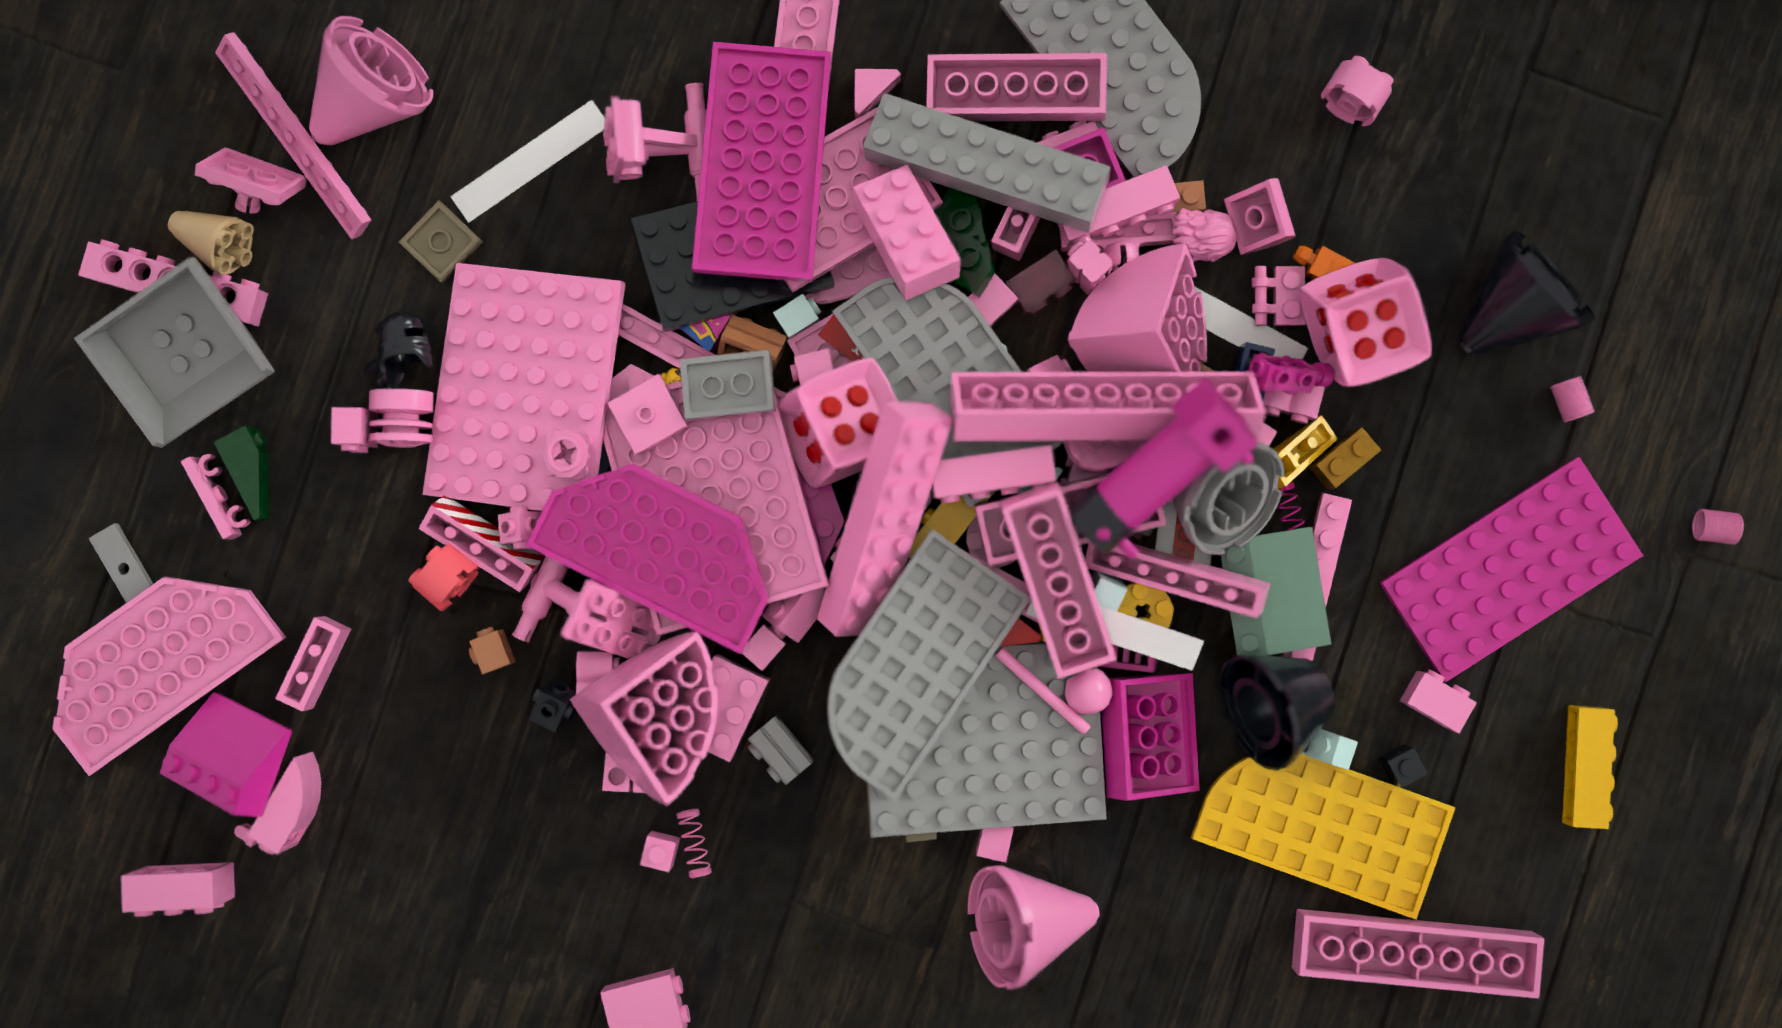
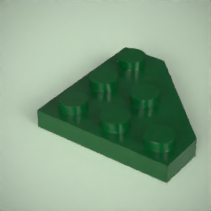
(966, 230)

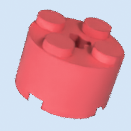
(444, 576)

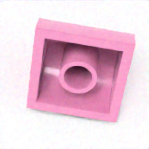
(1260, 217)

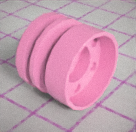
(400, 417)

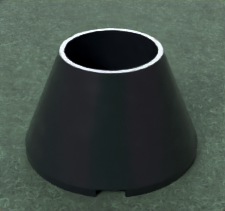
(1275, 705)

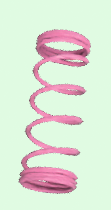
(701, 871)

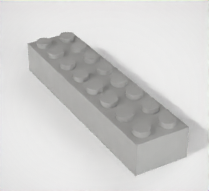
(987, 162)

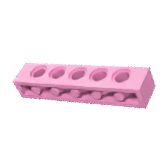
(100, 263)

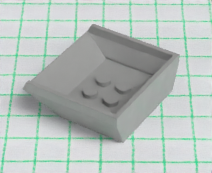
(175, 353)

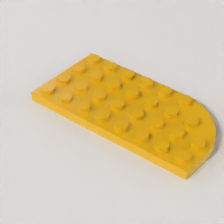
(1329, 829)

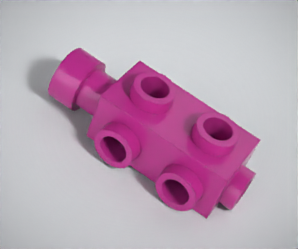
(1289, 374)

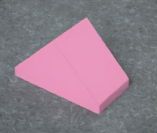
(870, 87)

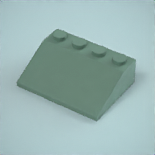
(1295, 601)

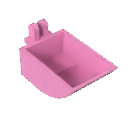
(287, 809)

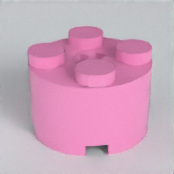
(1357, 91)

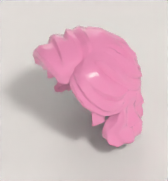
(1205, 233)

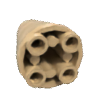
(215, 239)

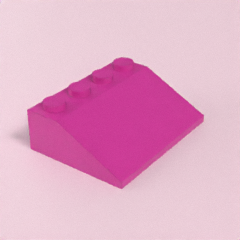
(1150, 737)
(228, 756)

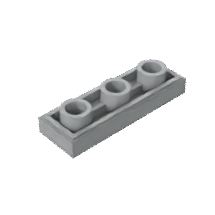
(117, 552)

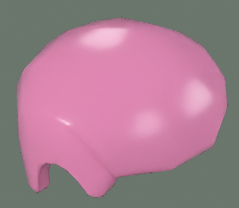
(1088, 691)

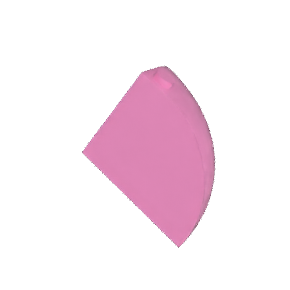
(1144, 317)
(655, 714)

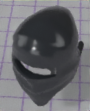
(401, 344)

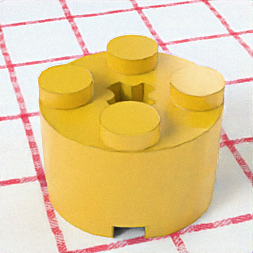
(1157, 603)

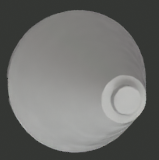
(1231, 505)

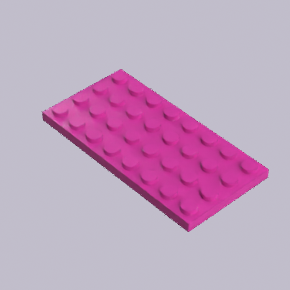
(762, 162)
(1511, 569)

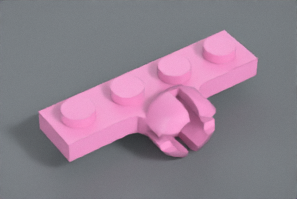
(1126, 242)

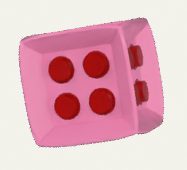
(1366, 321)
(834, 420)

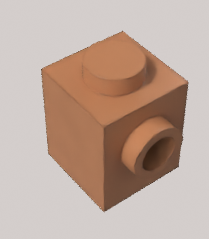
(491, 650)

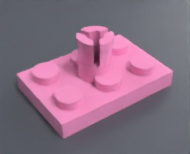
(250, 179)

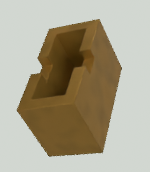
(1345, 458)

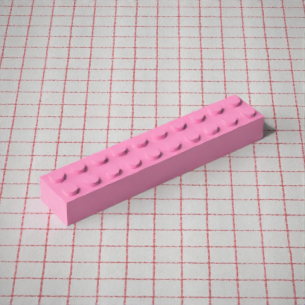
(1085, 403)

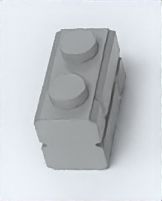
(779, 750)

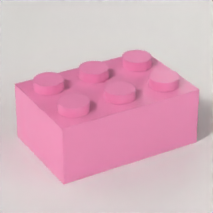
(737, 699)
(177, 888)

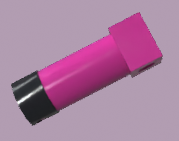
(1202, 435)

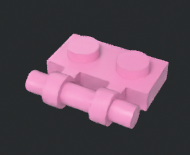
(1287, 298)

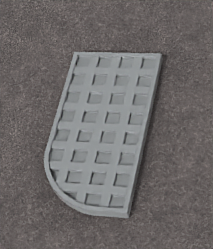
(1149, 76)
(922, 345)
(918, 661)

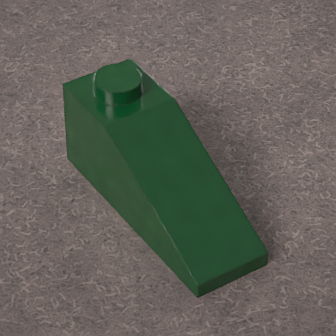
(249, 467)

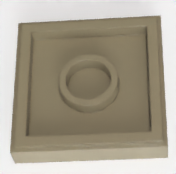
(440, 241)

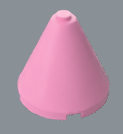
(363, 83)
(1023, 923)

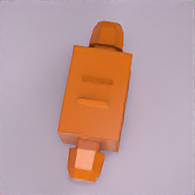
(1320, 263)

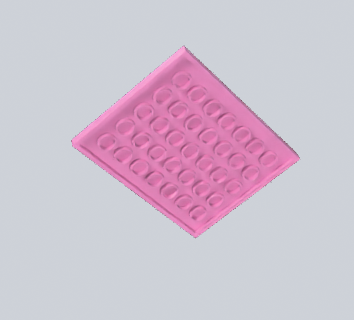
(515, 368)
(748, 470)

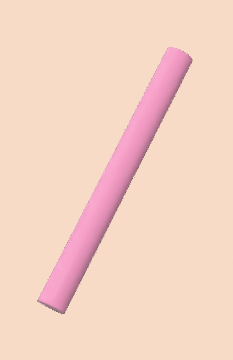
(1042, 690)

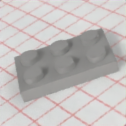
(727, 385)

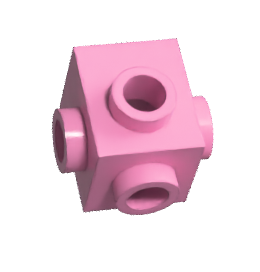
(517, 526)

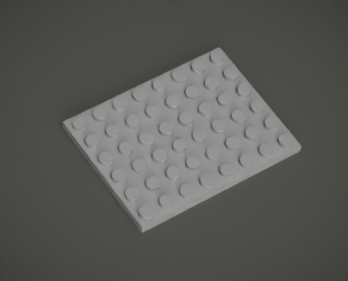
(1001, 761)

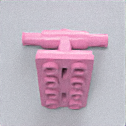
(632, 144)
(596, 614)

